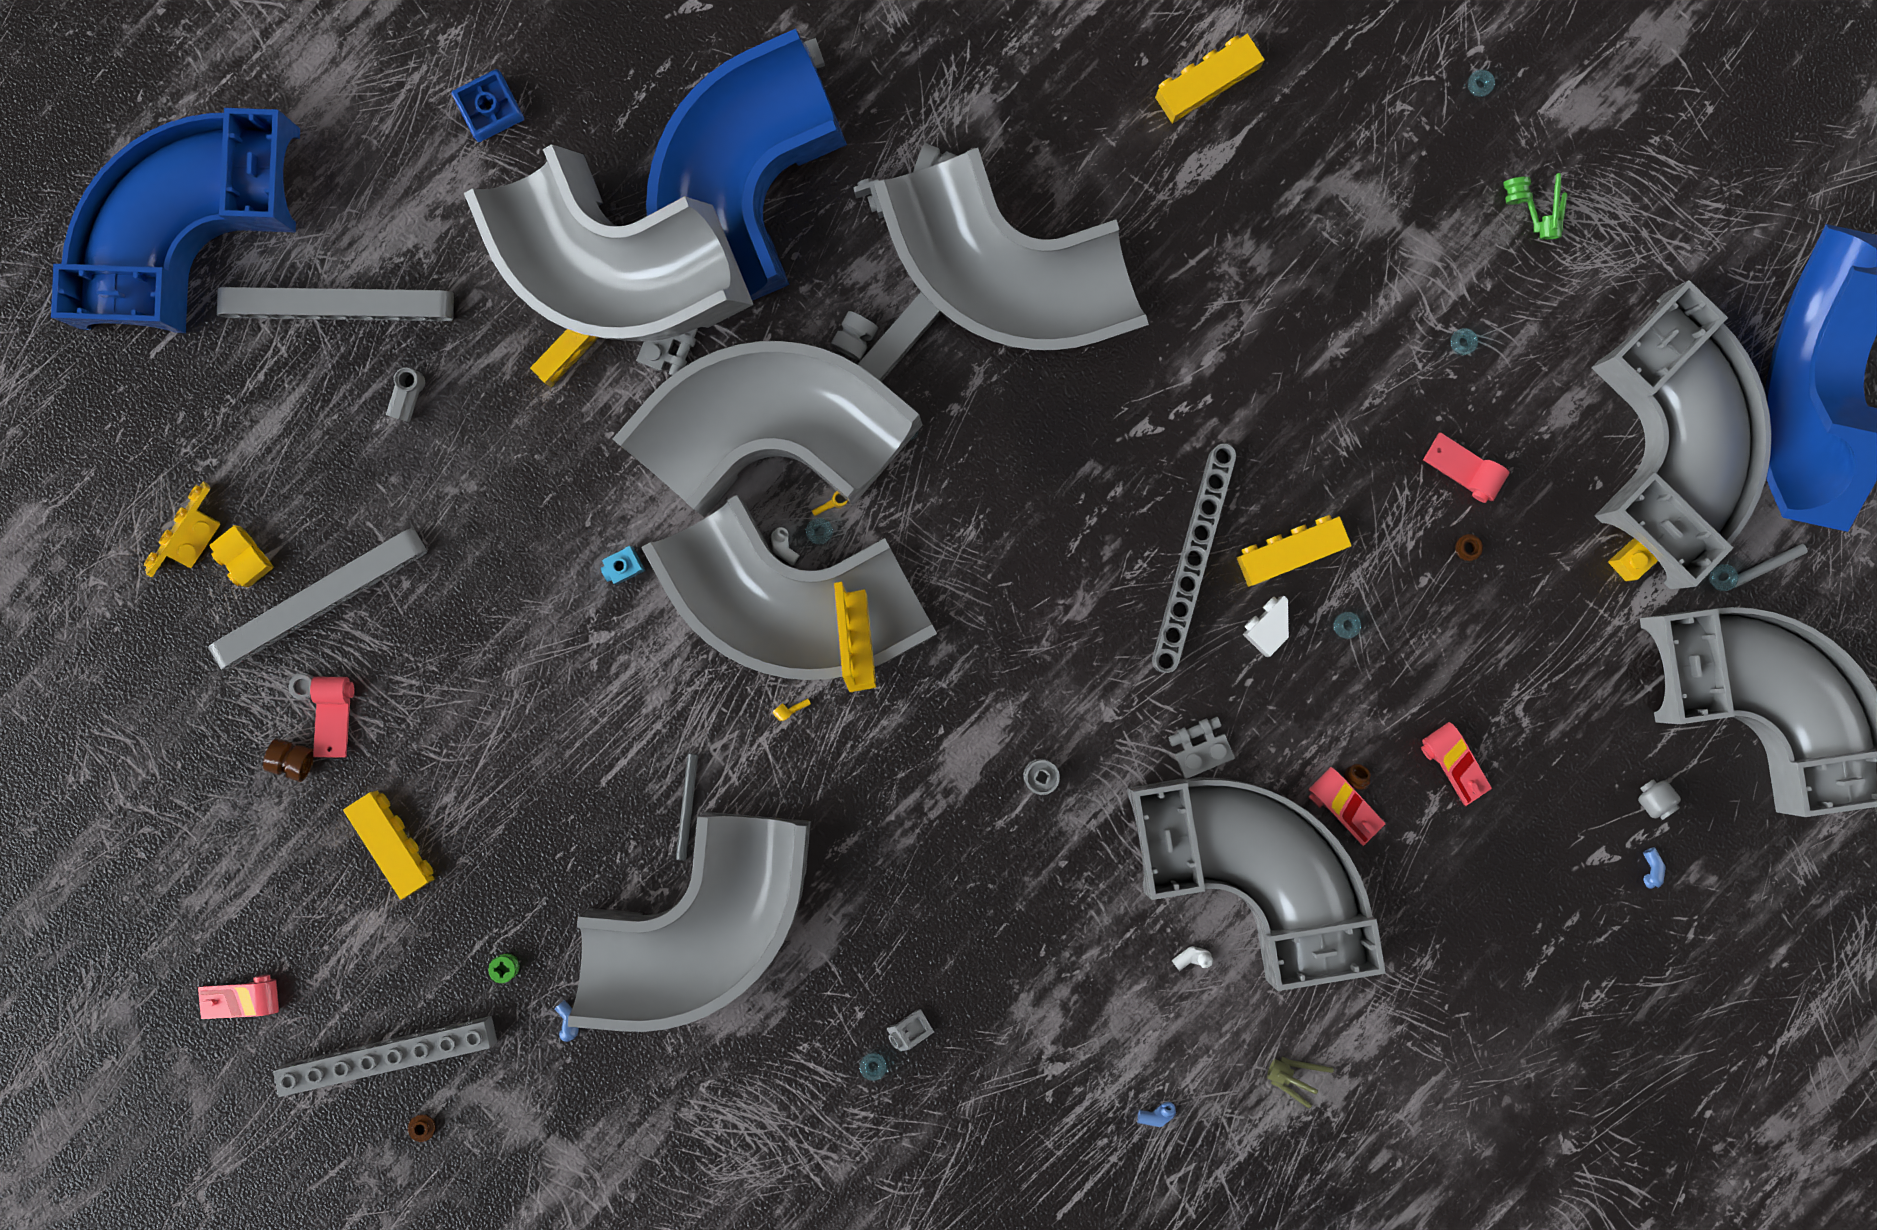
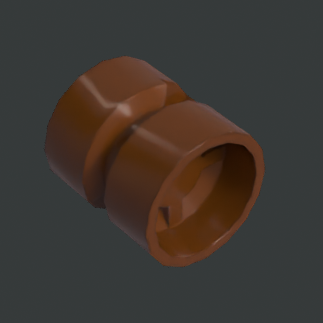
(284, 758)

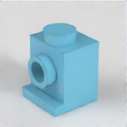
(631, 568)

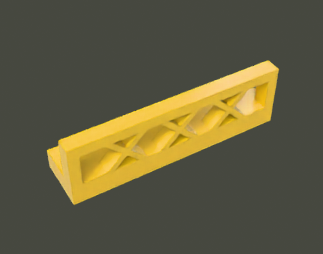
(561, 356)
(855, 638)

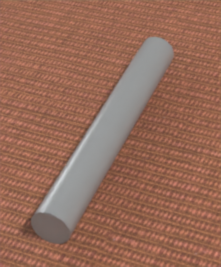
(1771, 564)

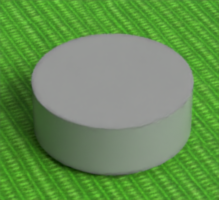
(300, 686)

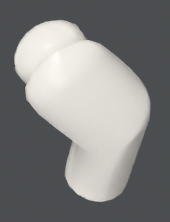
(781, 548)
(1193, 955)

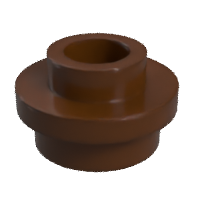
(1477, 547)
(1357, 776)
(428, 1124)

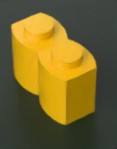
(240, 556)

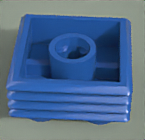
(471, 103)

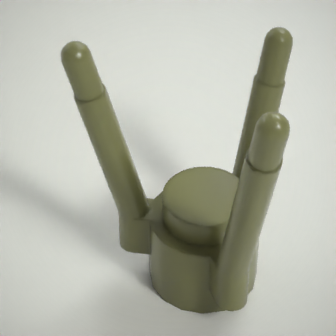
(1281, 1073)

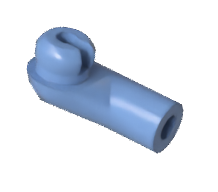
(1658, 868)
(567, 1033)
(1159, 1116)

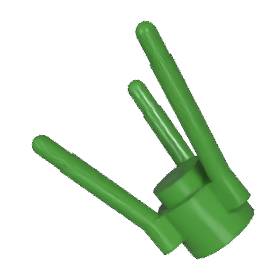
(1551, 225)

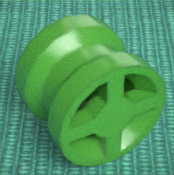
(1518, 190)
(508, 964)

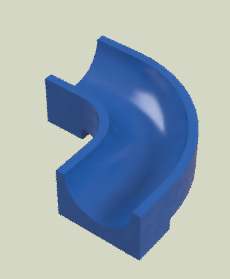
(737, 137)
(157, 209)
(1815, 385)

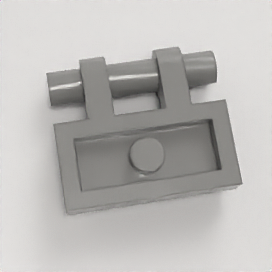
(657, 352)
(1205, 754)

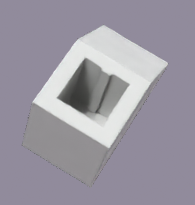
(1271, 628)

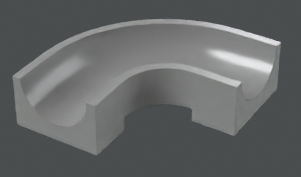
(604, 277)
(997, 278)
(766, 404)
(1702, 435)
(775, 614)
(1789, 688)
(1274, 856)
(710, 945)

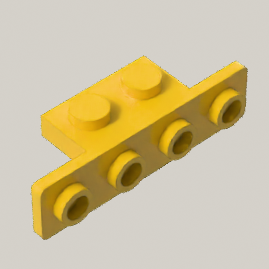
(187, 536)

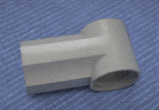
(403, 398)

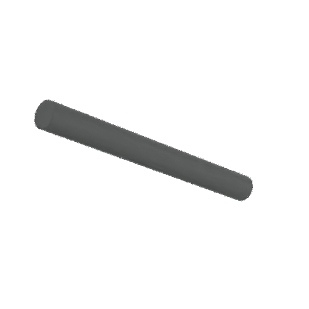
(687, 803)

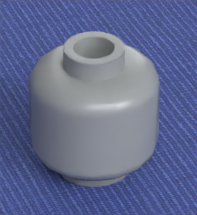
(1659, 799)

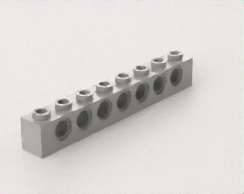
(385, 1056)

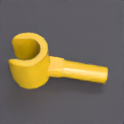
(830, 504)
(783, 712)

